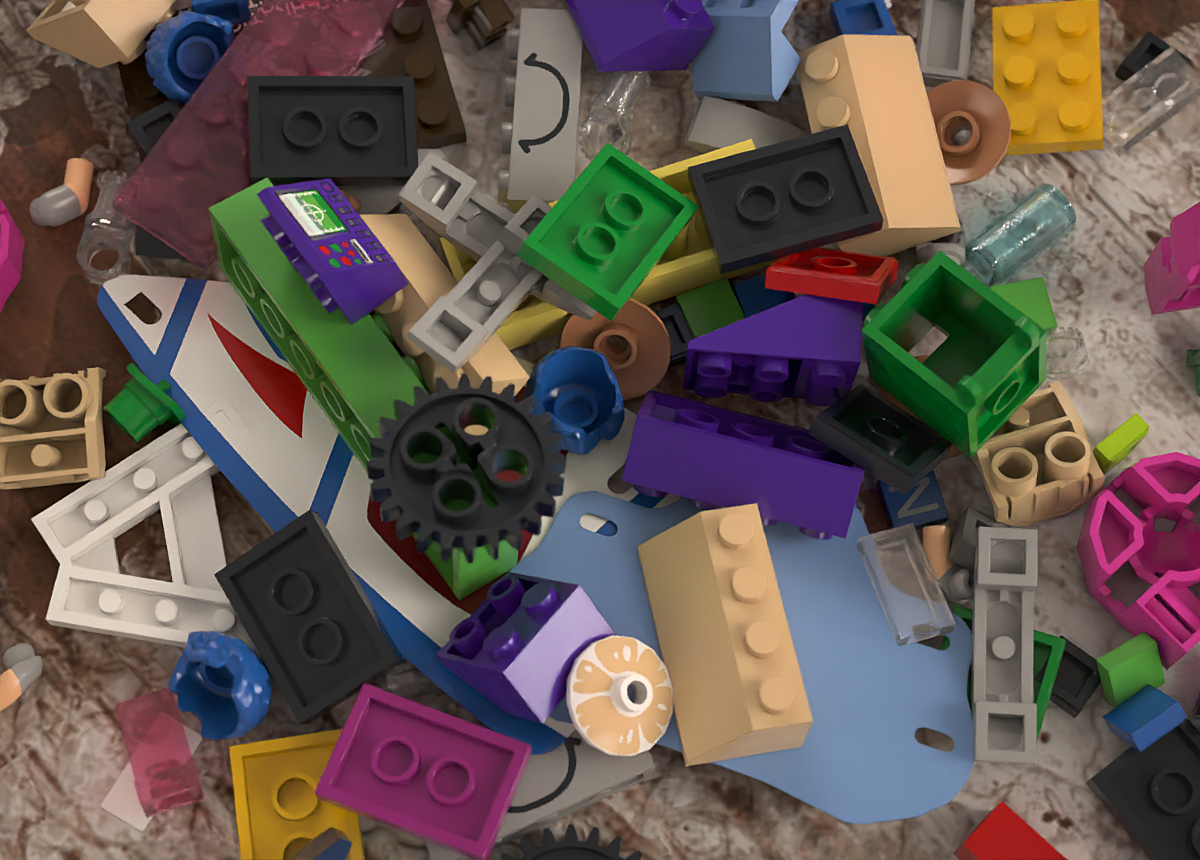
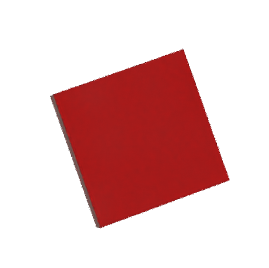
(834, 274)

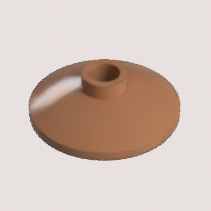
(974, 108)
(636, 365)

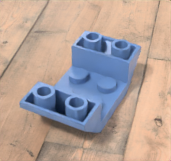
(745, 51)

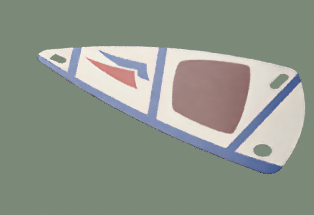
(300, 463)

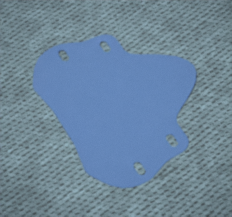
(858, 682)

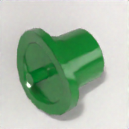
(143, 406)

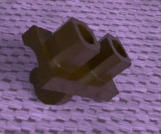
(481, 18)

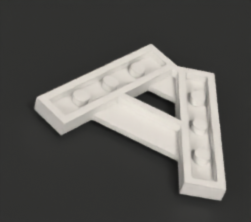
(82, 532)

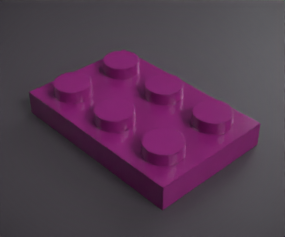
(424, 772)

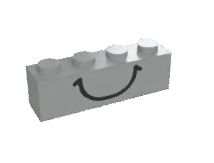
(545, 107)
(561, 785)

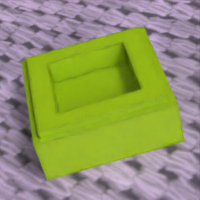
(1120, 443)

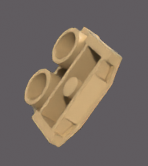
(51, 430)
(1039, 461)

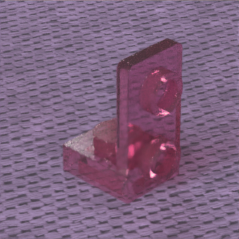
(158, 752)

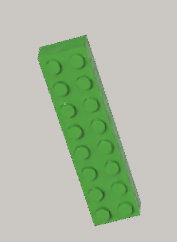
(342, 365)

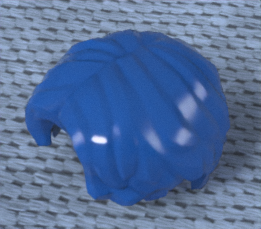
(186, 52)
(579, 395)
(221, 685)

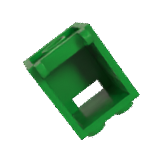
(979, 371)

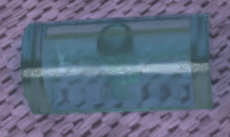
(1020, 234)

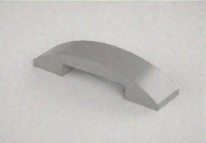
(471, 221)
(484, 297)
(1004, 646)

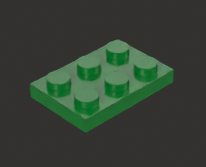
(607, 231)

